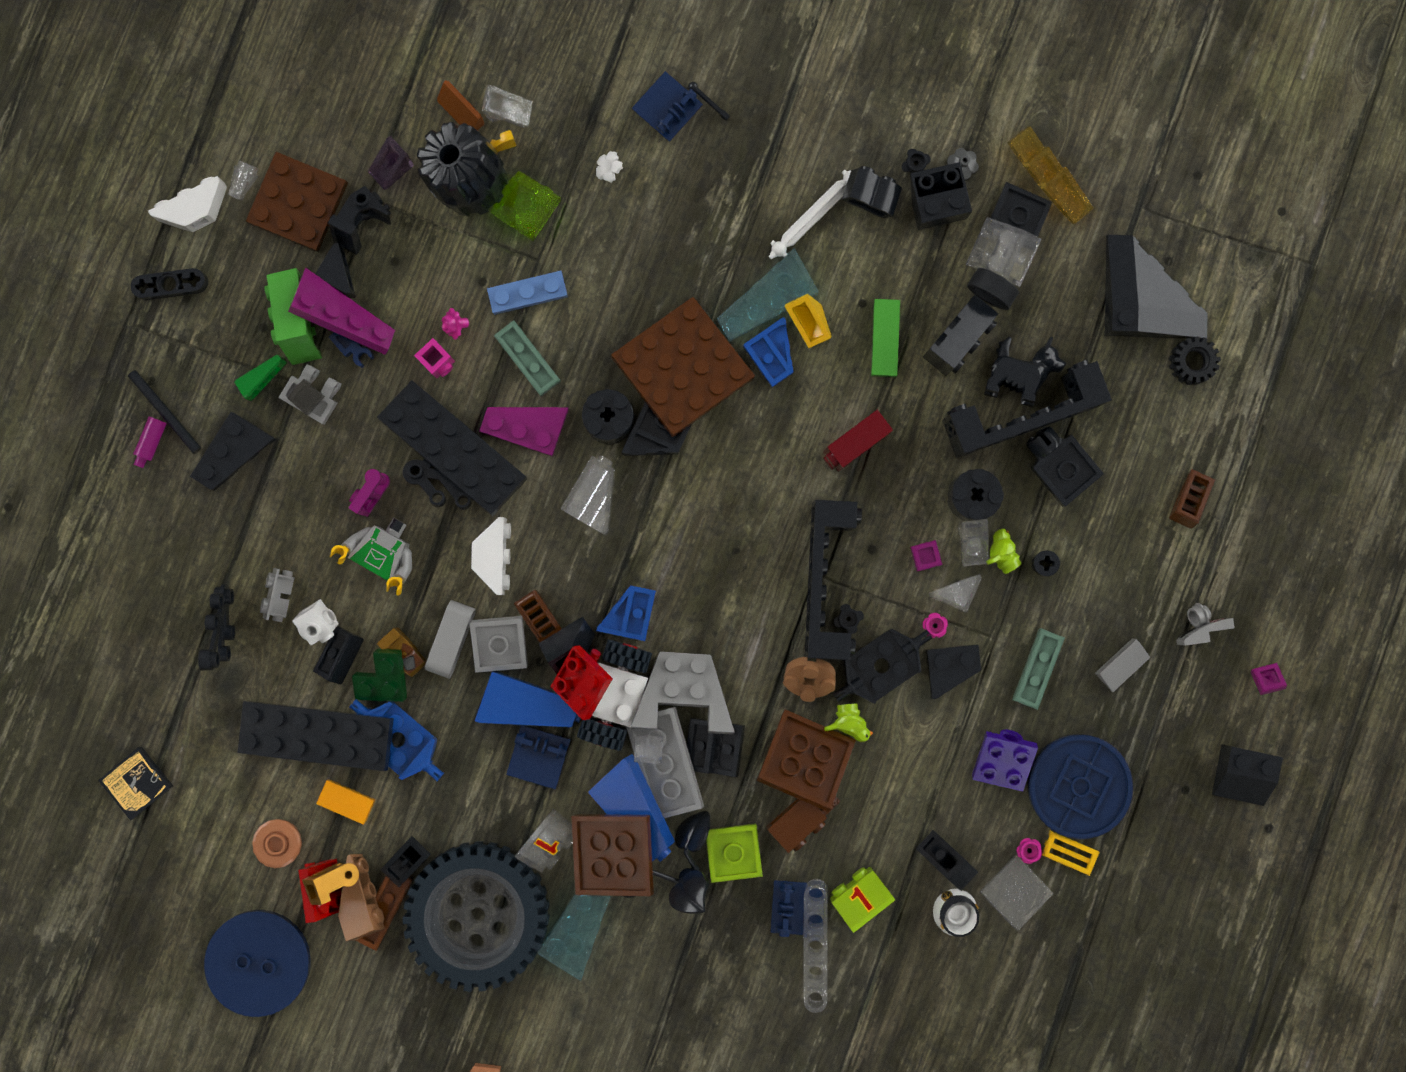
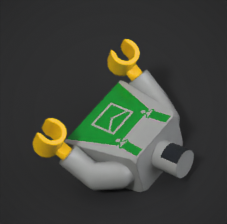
(380, 553)

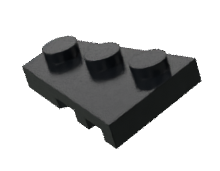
(230, 450)

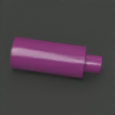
(148, 441)

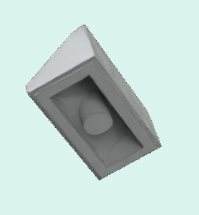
(1122, 664)

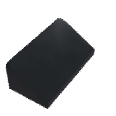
(338, 655)

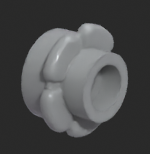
(1199, 615)

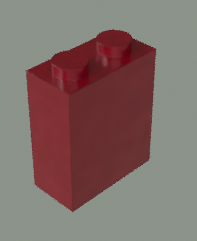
(856, 441)

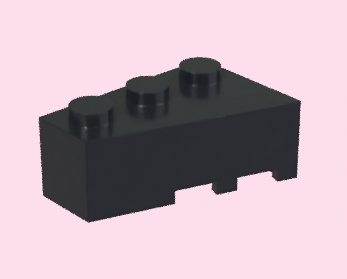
(961, 336)

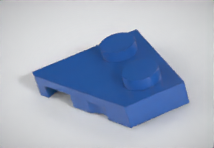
(772, 352)
(630, 614)

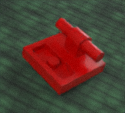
(582, 681)
(317, 912)

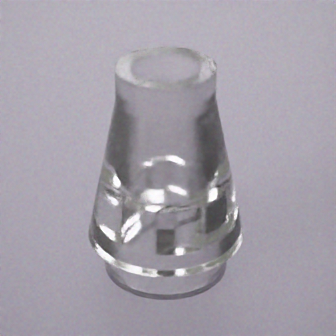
(242, 179)

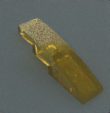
(1050, 175)

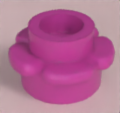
(940, 621)
(1035, 854)

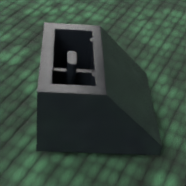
(939, 196)

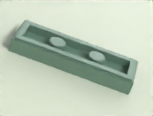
(527, 358)
(1038, 668)

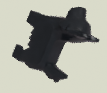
(1023, 375)

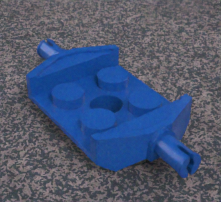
(418, 746)

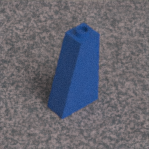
(523, 703)
(628, 793)

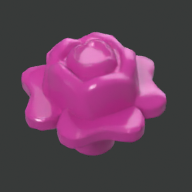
(453, 323)

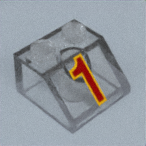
(546, 842)

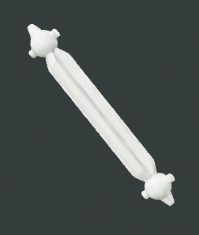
(810, 217)

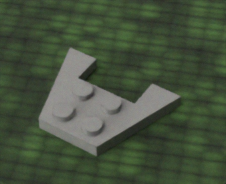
(683, 681)

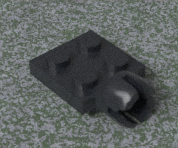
(1062, 465)

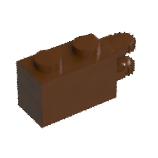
(797, 823)

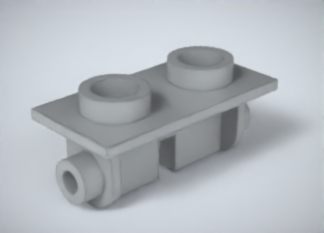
(273, 603)

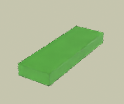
(885, 338)

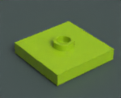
(734, 853)

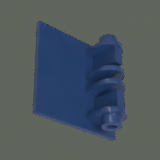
(667, 106)
(538, 757)
(789, 908)

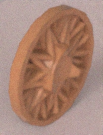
(277, 843)

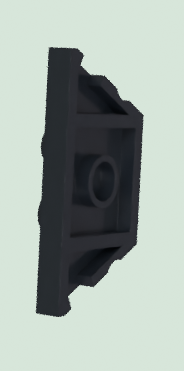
(651, 437)

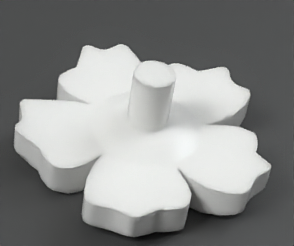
(608, 166)

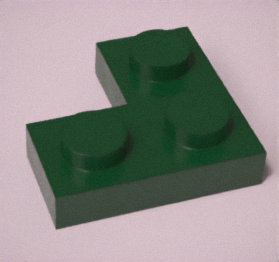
(386, 683)

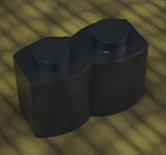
(872, 192)

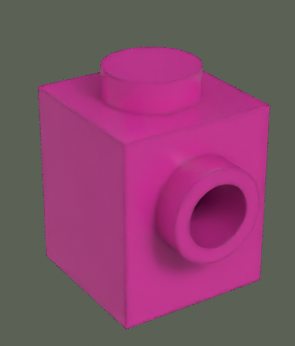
(435, 359)

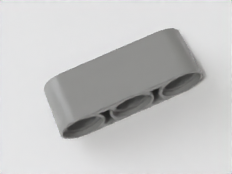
(450, 639)

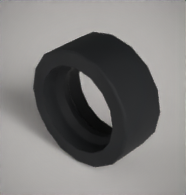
(993, 288)

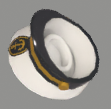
(956, 913)

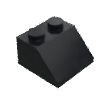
(1246, 775)

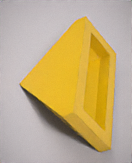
(809, 319)

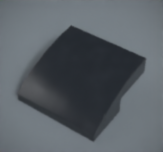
(713, 751)

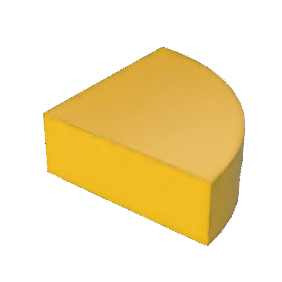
(507, 141)

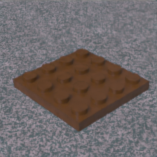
(682, 366)

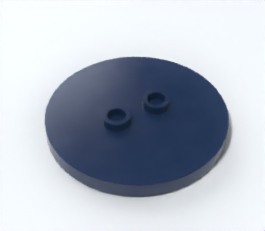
(1080, 786)
(257, 963)

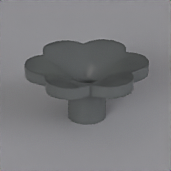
(970, 166)

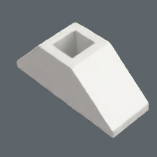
(192, 207)
(491, 556)

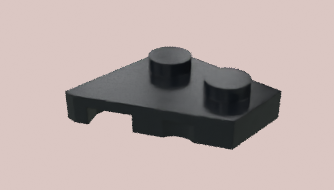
(951, 667)

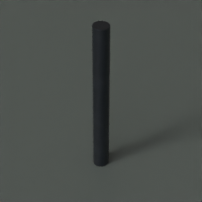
(163, 410)

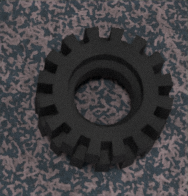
(1209, 360)

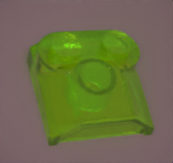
(526, 205)

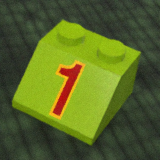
(861, 898)

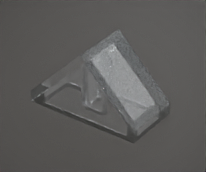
(958, 594)

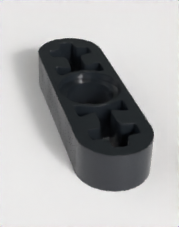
(152, 293)

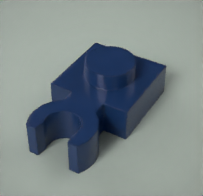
(350, 347)

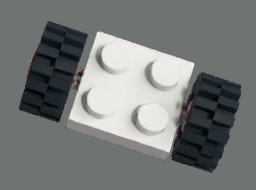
(621, 697)

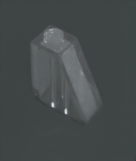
(593, 495)

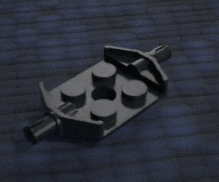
(902, 660)

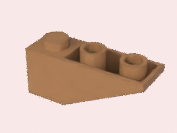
(358, 904)

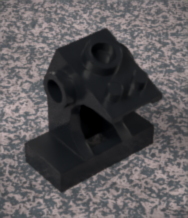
(345, 224)

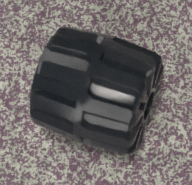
(462, 169)

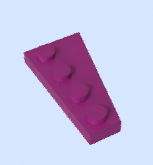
(333, 310)

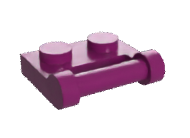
(365, 499)

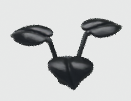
(691, 887)

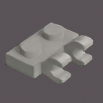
(327, 405)

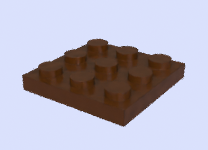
(296, 201)
(806, 760)
(612, 855)

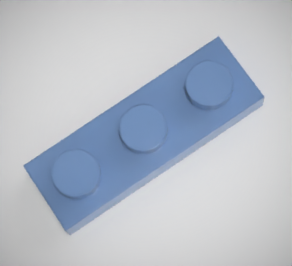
(527, 292)

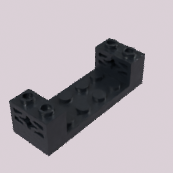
(1085, 392)
(826, 516)

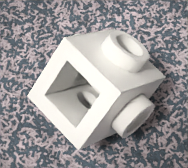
(316, 623)

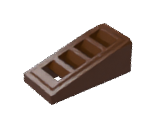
(1184, 513)
(534, 595)

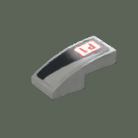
(1201, 634)

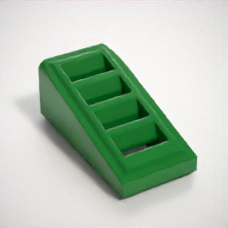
(255, 380)

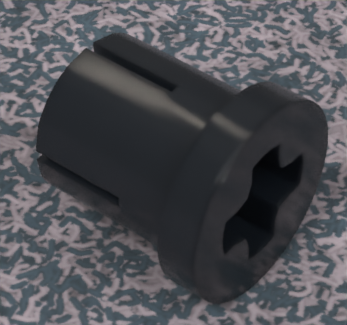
(1048, 556)

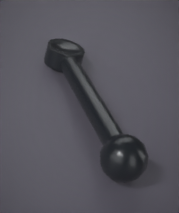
(694, 86)

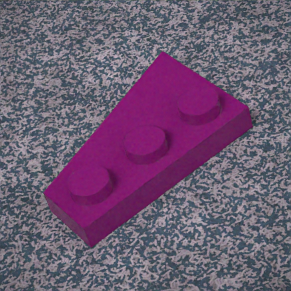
(526, 426)

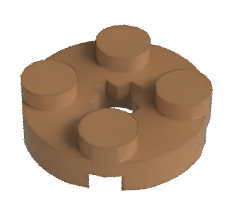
(809, 678)

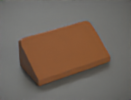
(458, 106)

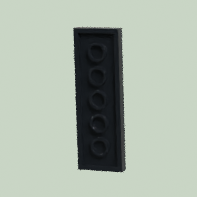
(452, 448)
(315, 735)

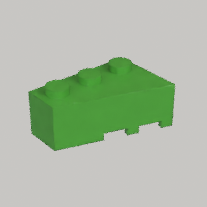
(290, 331)

